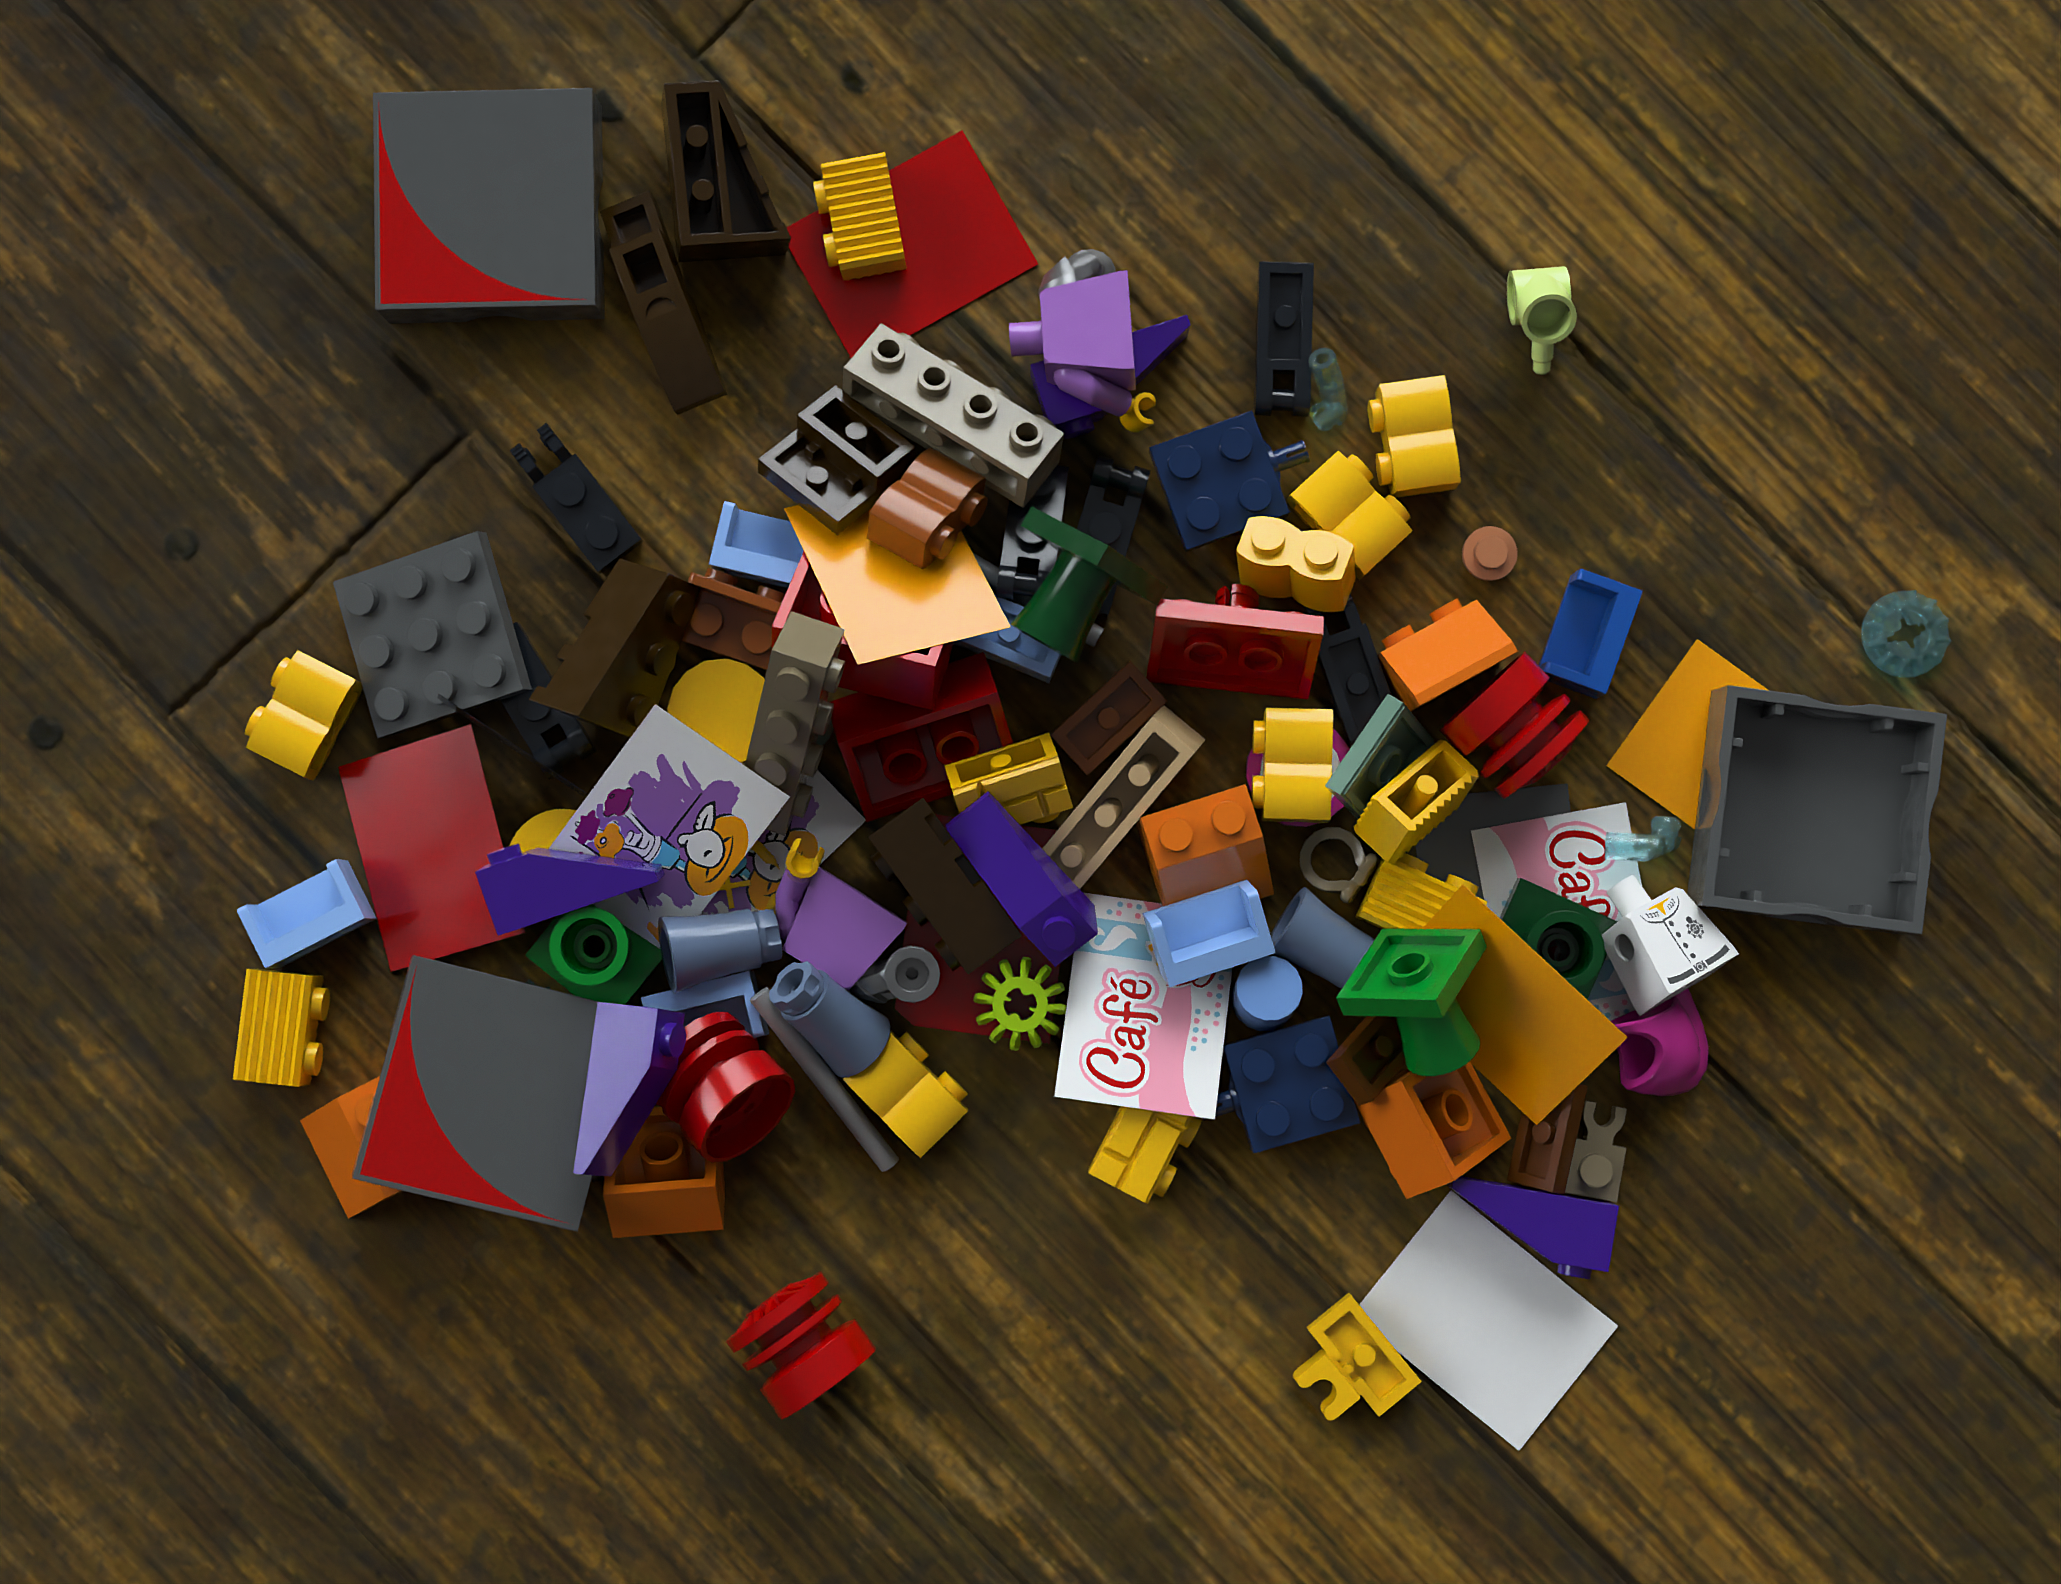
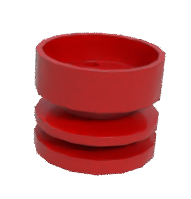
(1515, 726)
(725, 1089)
(801, 1344)

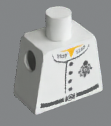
(1661, 944)

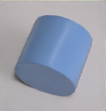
(1266, 993)

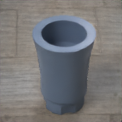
(1319, 939)
(716, 945)
(830, 1018)

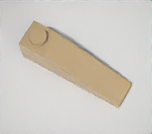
(1122, 795)

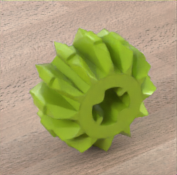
(1013, 1021)

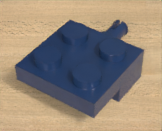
(1222, 479)
(1285, 1086)

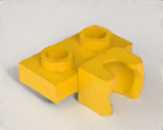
(1355, 1361)

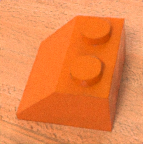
(1443, 654)
(1205, 846)
(1433, 1127)
(336, 1138)
(664, 1185)

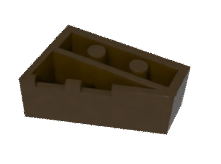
(714, 184)
(624, 651)
(942, 888)

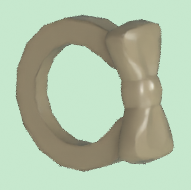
(1347, 889)

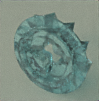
(1898, 657)

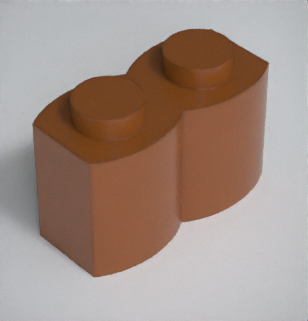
(927, 508)

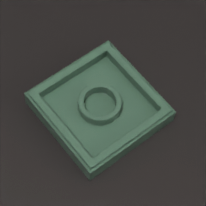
(1378, 755)

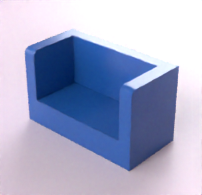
(1589, 633)

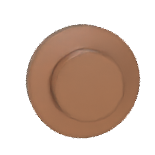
(1489, 553)

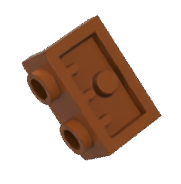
(732, 619)

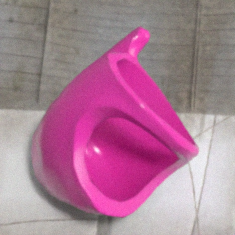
(1663, 1048)

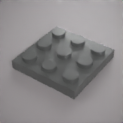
(432, 630)

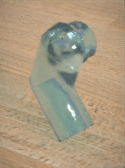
(1330, 385)
(1645, 846)

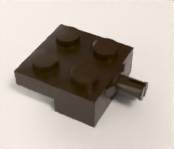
(837, 460)

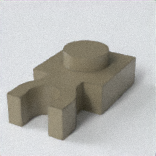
(1595, 1161)

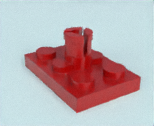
(1234, 645)

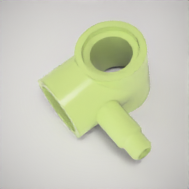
(1544, 309)

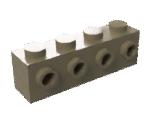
(953, 413)
(795, 711)

